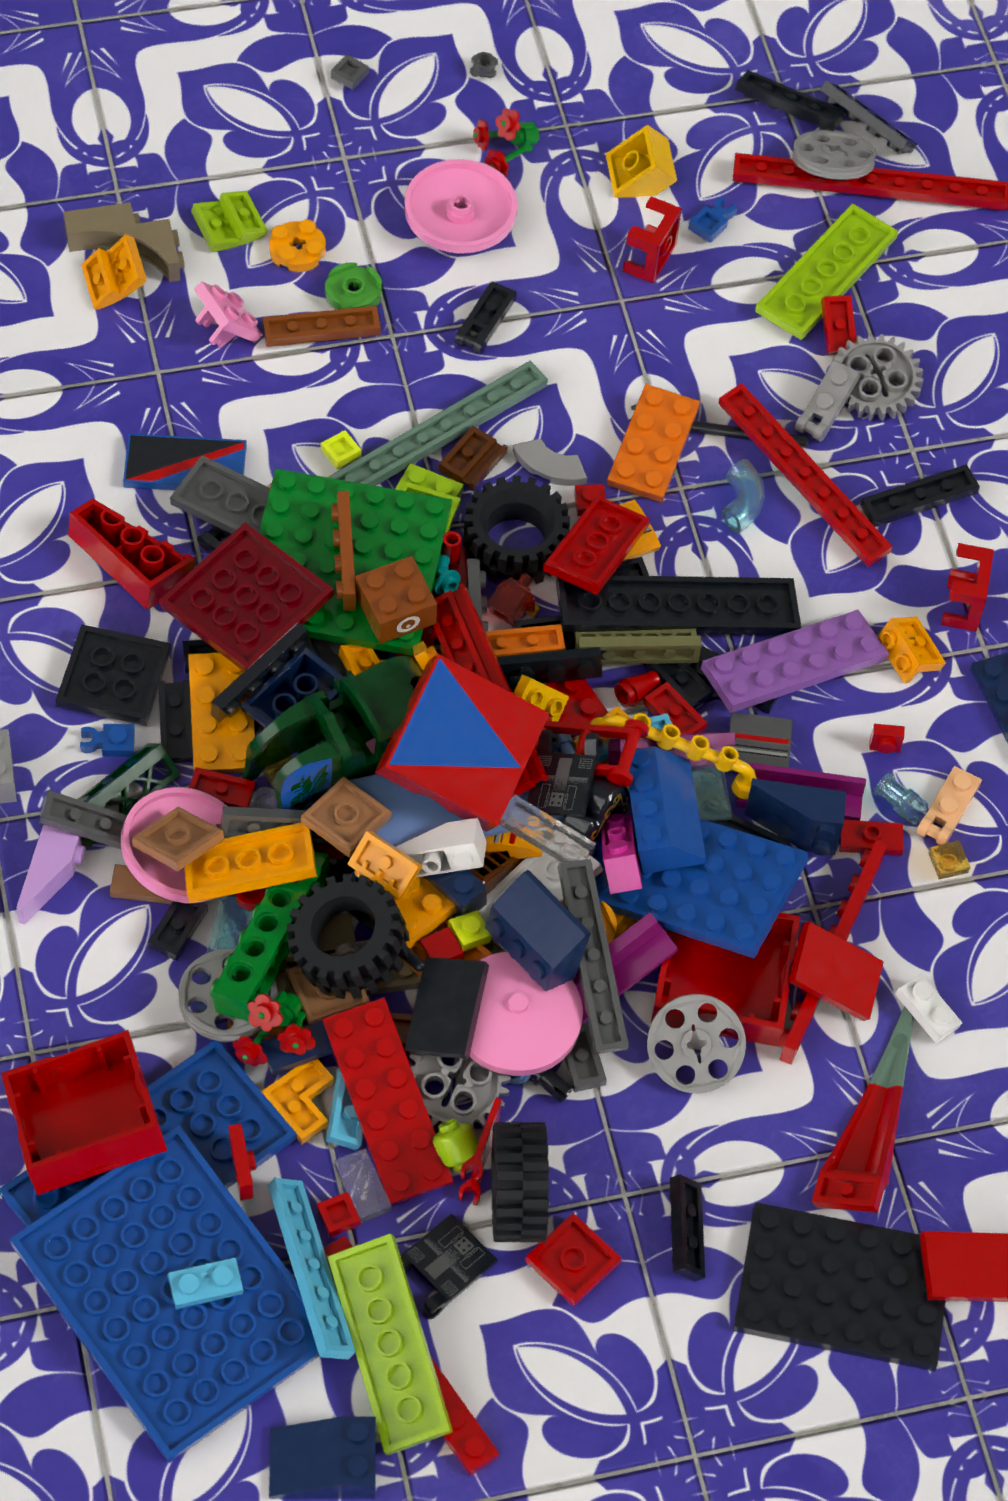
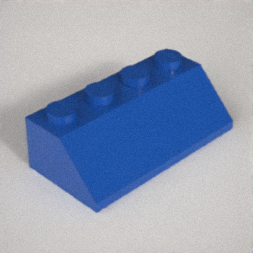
(665, 811)

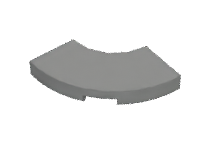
(550, 465)

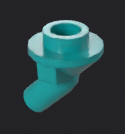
(445, 578)

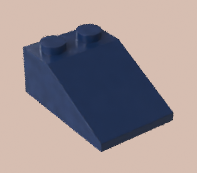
(298, 679)
(799, 813)
(324, 1459)

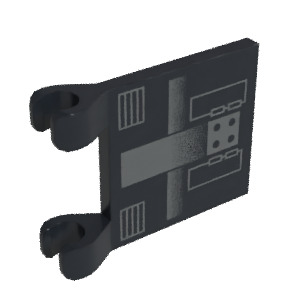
(568, 775)
(448, 1261)

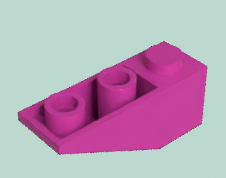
(620, 854)

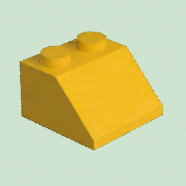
(641, 165)

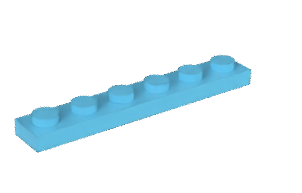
(311, 1269)

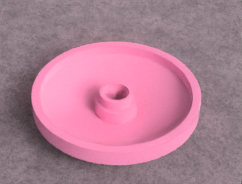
(460, 206)
(146, 869)
(520, 1023)

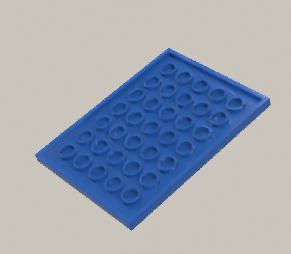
(107, 1274)

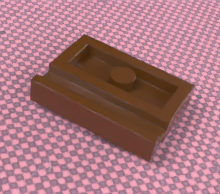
(472, 458)

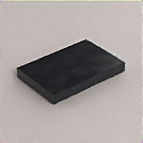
(447, 1007)

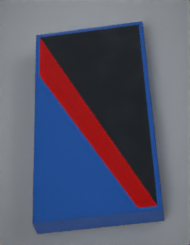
(166, 460)

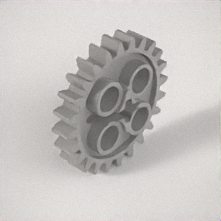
(898, 369)
(482, 1093)

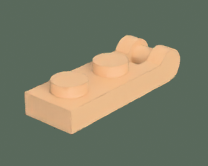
(949, 805)

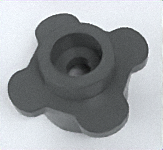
(484, 65)

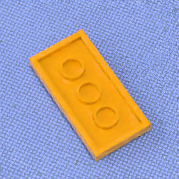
(215, 744)
(252, 863)

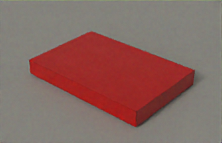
(836, 971)
(965, 1265)

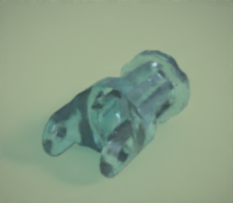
(902, 799)

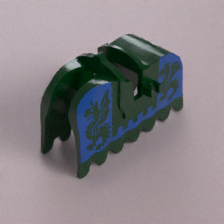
(370, 698)

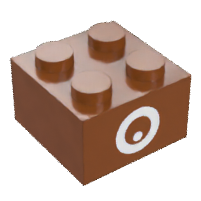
(395, 599)

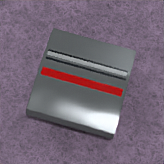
(761, 739)

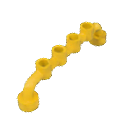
(695, 750)

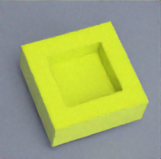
(341, 449)
(469, 930)

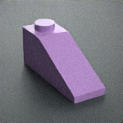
(49, 869)

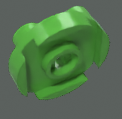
(350, 274)

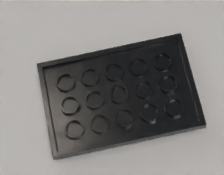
(838, 1288)

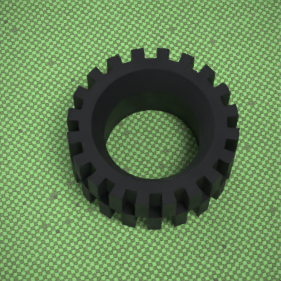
(514, 502)
(363, 967)
(519, 1182)

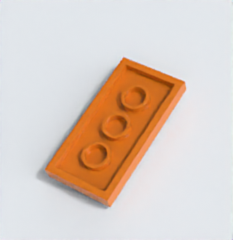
(653, 443)

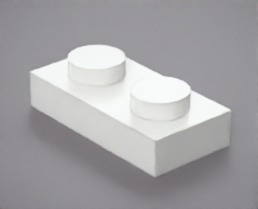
(928, 1008)

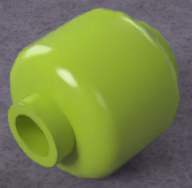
(455, 1143)

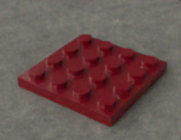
(246, 597)

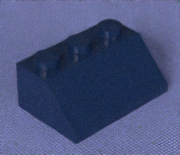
(538, 932)

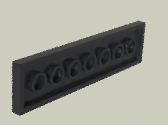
(681, 602)

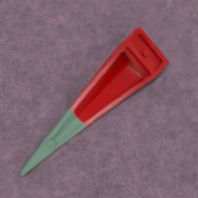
(863, 1155)

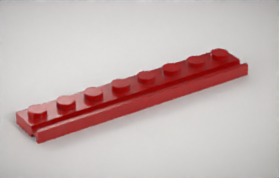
(468, 645)

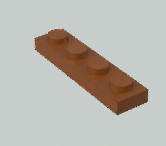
(321, 326)
(344, 561)

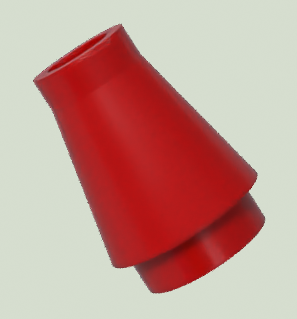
(633, 689)

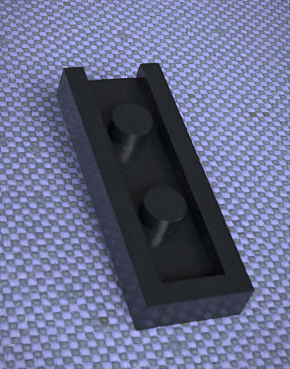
(176, 720)

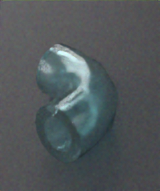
(748, 499)

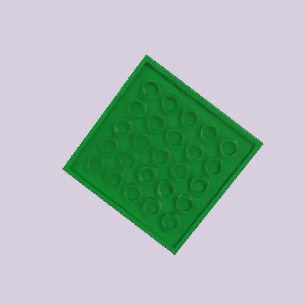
(384, 530)

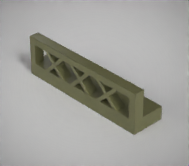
(643, 646)

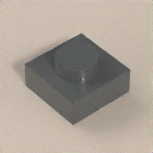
(349, 72)

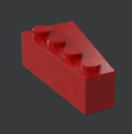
(128, 553)

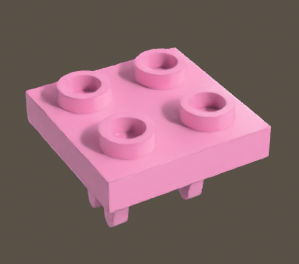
(228, 313)

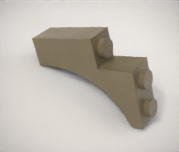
(107, 224)

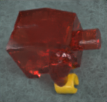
(513, 600)

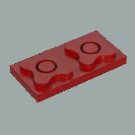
(596, 545)

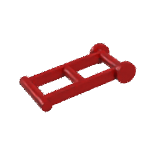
(632, 732)

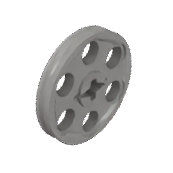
(834, 154)
(204, 1022)
(680, 1036)

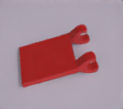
(477, 1162)

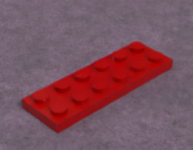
(386, 1101)

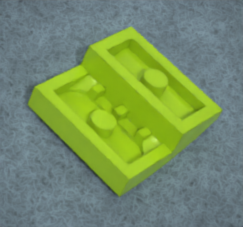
(229, 221)

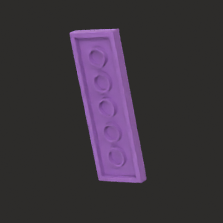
(794, 661)

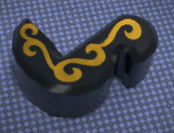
(601, 803)

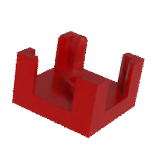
(656, 241)
(969, 587)

